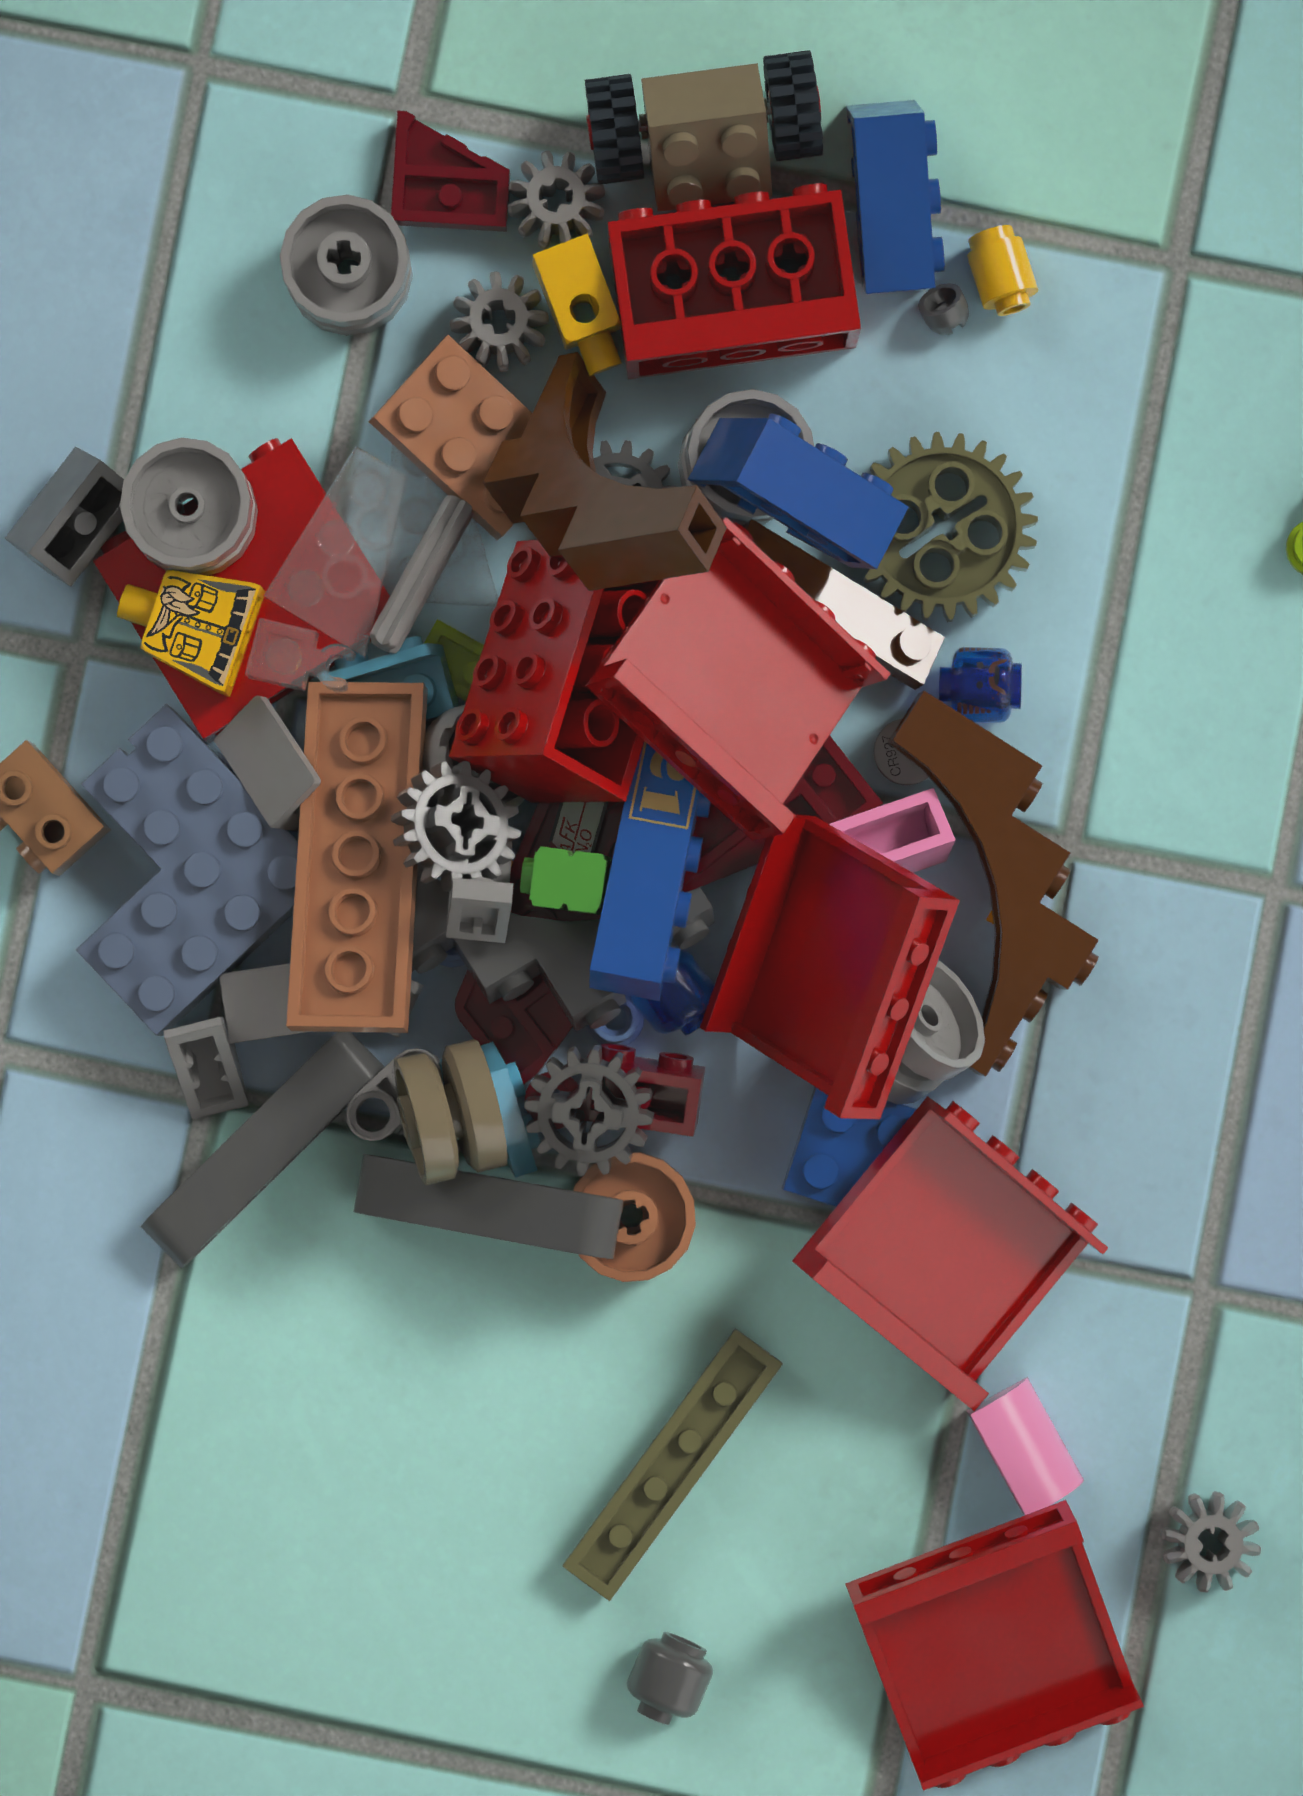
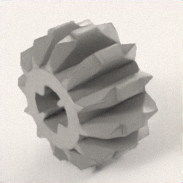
(545, 184)
(515, 309)
(1230, 1536)

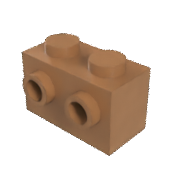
(45, 812)

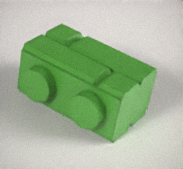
(566, 879)

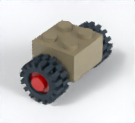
(706, 128)

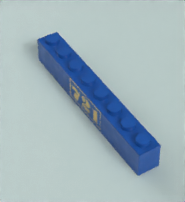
(647, 881)

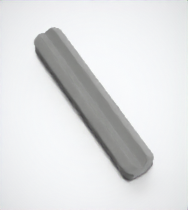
(421, 574)

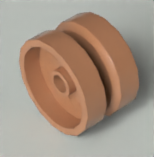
(666, 1222)

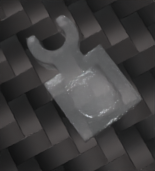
(289, 654)

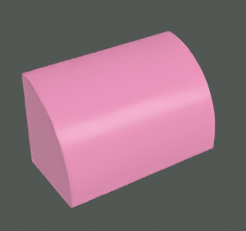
(905, 831)
(1026, 1447)

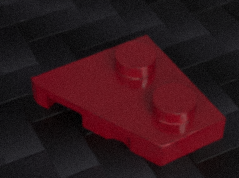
(445, 182)

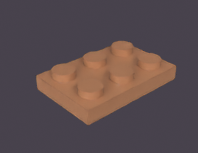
(452, 424)

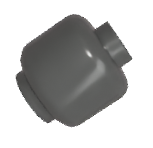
(669, 1678)

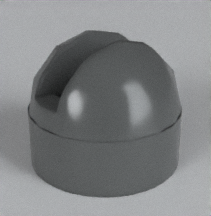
(934, 310)

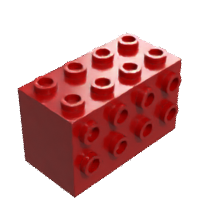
(528, 693)

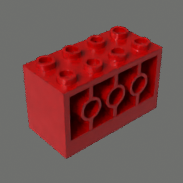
(734, 321)

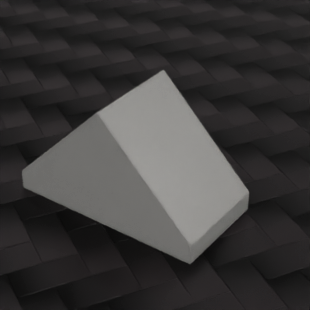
(207, 1067)

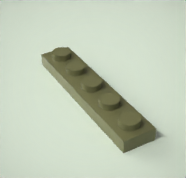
(672, 1464)

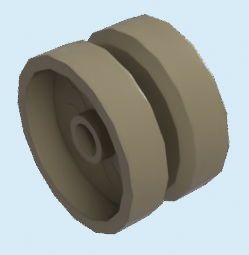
(440, 1114)

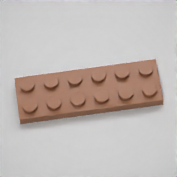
(350, 878)

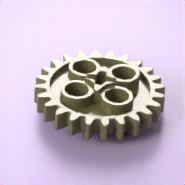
(972, 569)

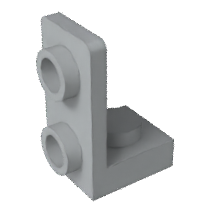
(480, 906)

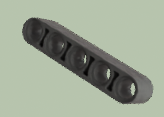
(262, 1148)
(490, 1207)

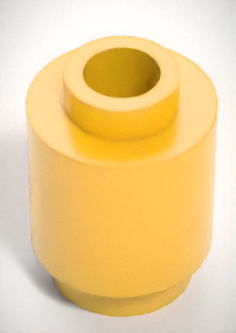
(1001, 270)

